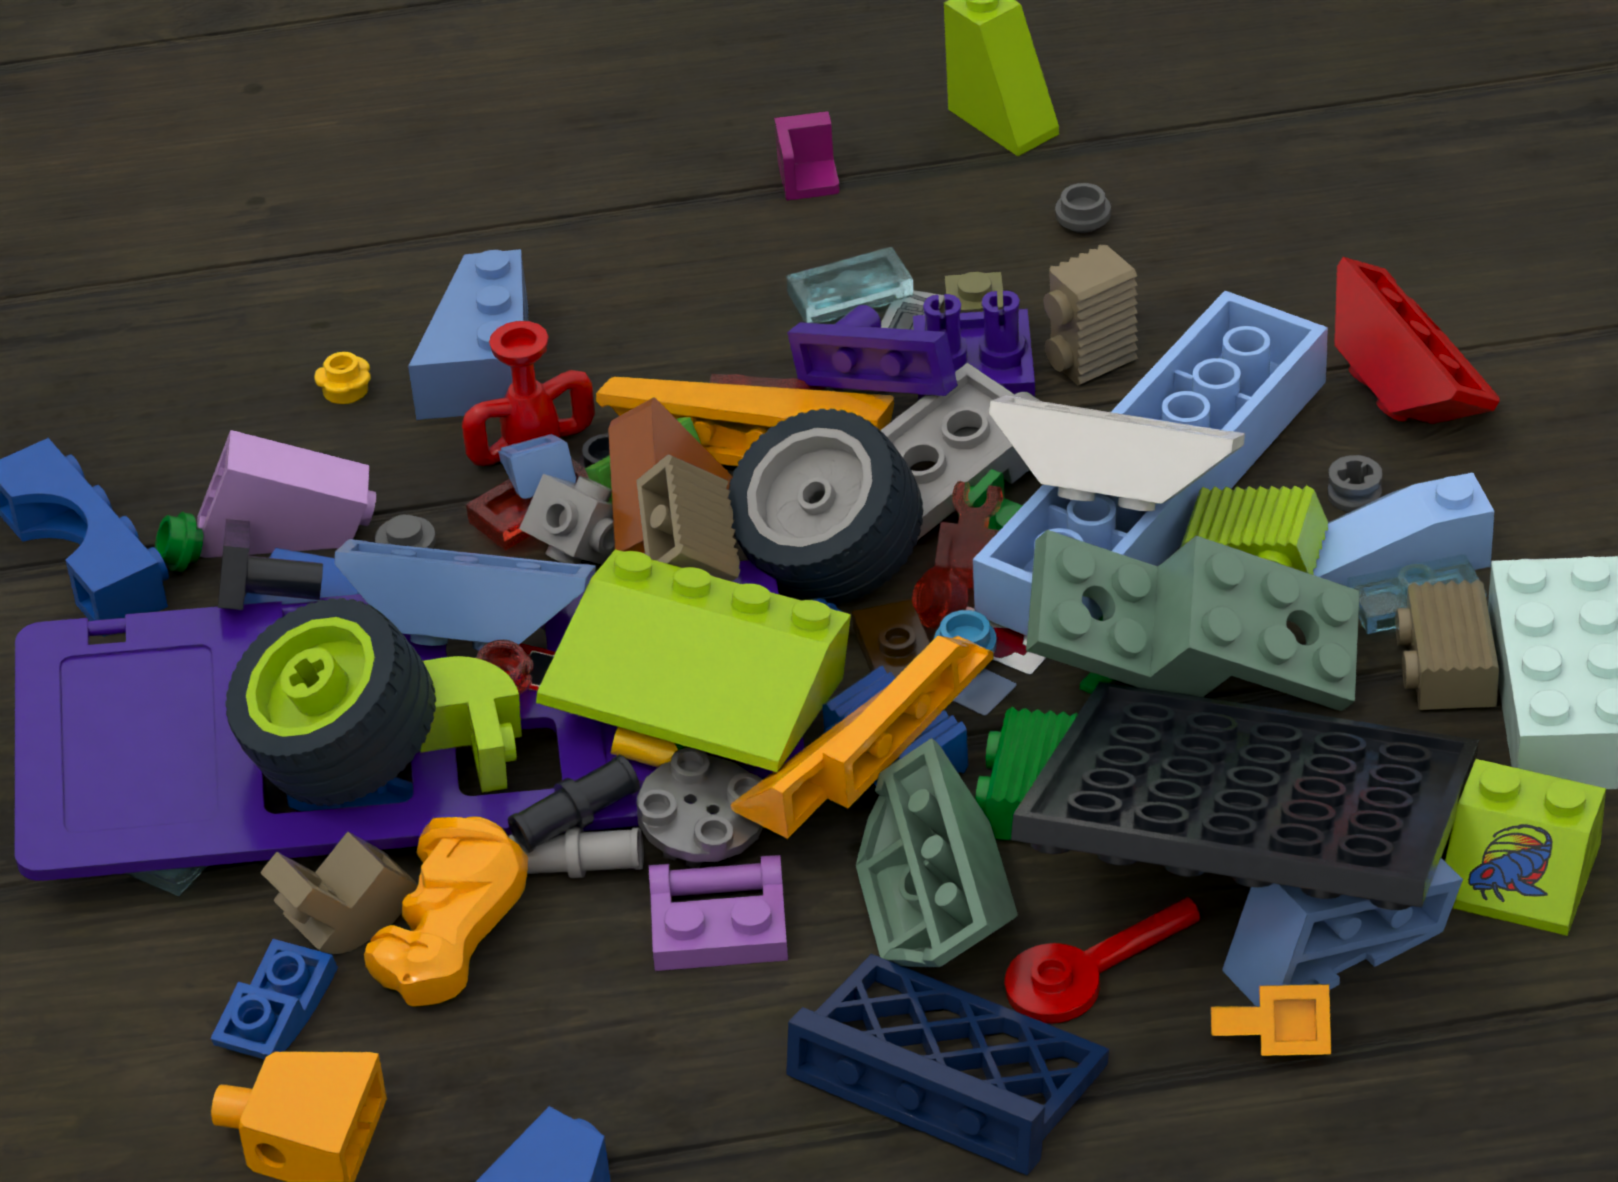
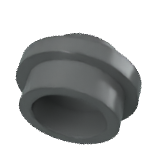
(1083, 208)
(407, 531)

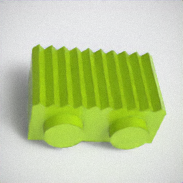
(1268, 523)

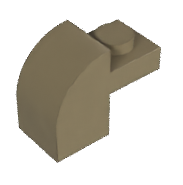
(346, 897)

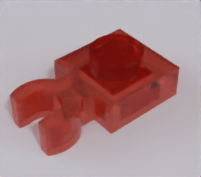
(964, 540)

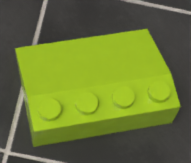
(697, 659)

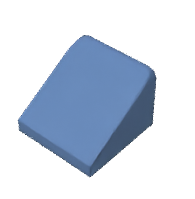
(533, 458)

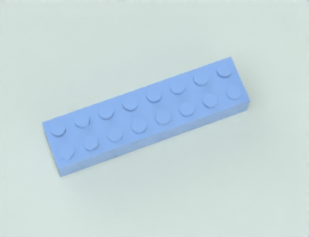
(1230, 371)

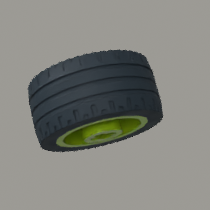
(331, 702)

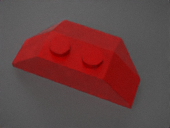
(1402, 350)

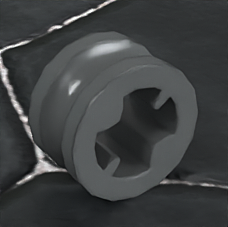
(1354, 482)

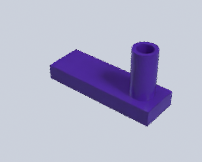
(868, 357)

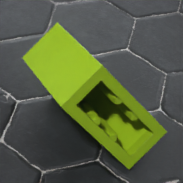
(997, 74)

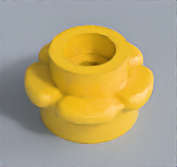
(343, 378)

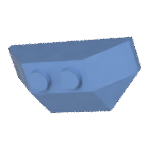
(460, 593)

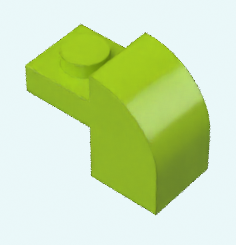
(476, 708)

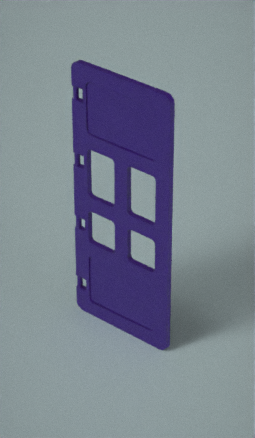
(139, 771)

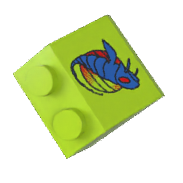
(1524, 845)

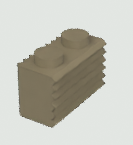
(1091, 314)
(688, 518)
(1449, 644)

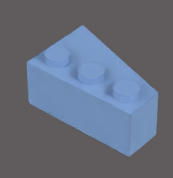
(454, 357)
(1310, 939)

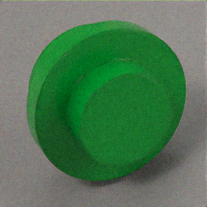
(179, 541)

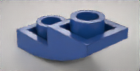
(277, 1002)

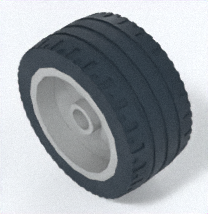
(826, 506)

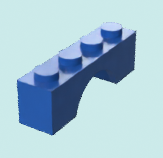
(111, 569)

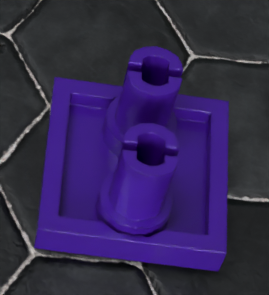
(988, 340)

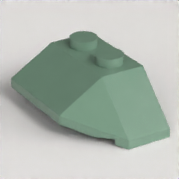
(930, 864)

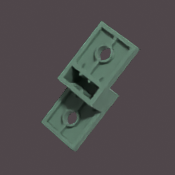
(1194, 620)

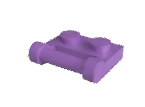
(718, 929)

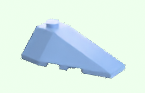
(1410, 528)

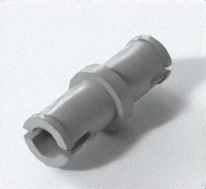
(587, 851)

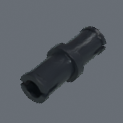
(573, 803)

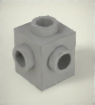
(572, 519)

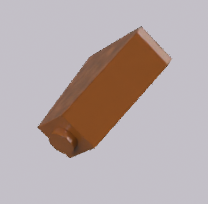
(636, 445)

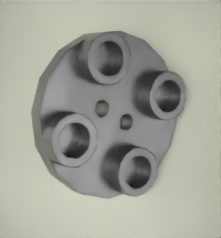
(690, 829)

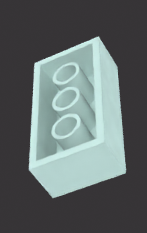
(1558, 664)

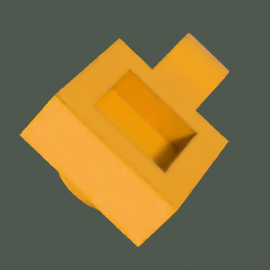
(1287, 1019)

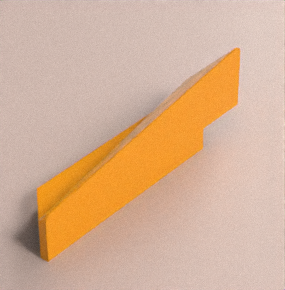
(736, 415)
(865, 742)

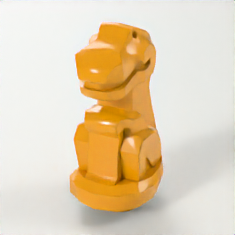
(463, 891)

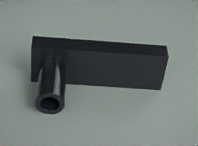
(260, 574)

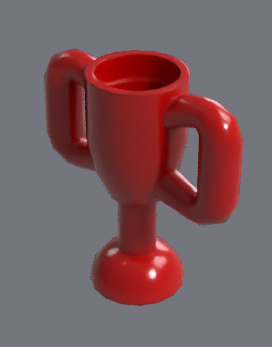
(527, 405)

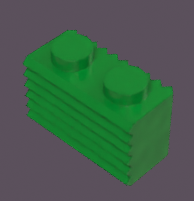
(1016, 761)

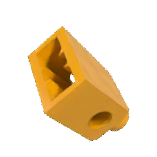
(306, 1114)

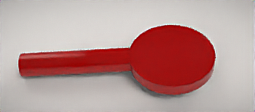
(1064, 982)

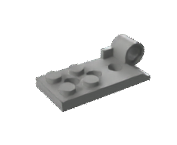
(927, 435)

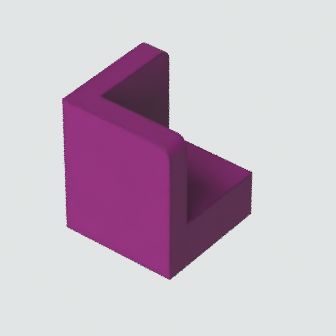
(806, 155)

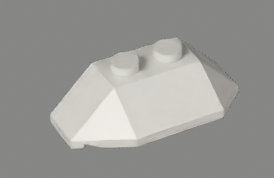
(1109, 451)

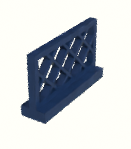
(930, 1088)

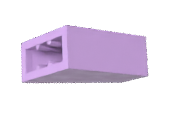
(287, 494)

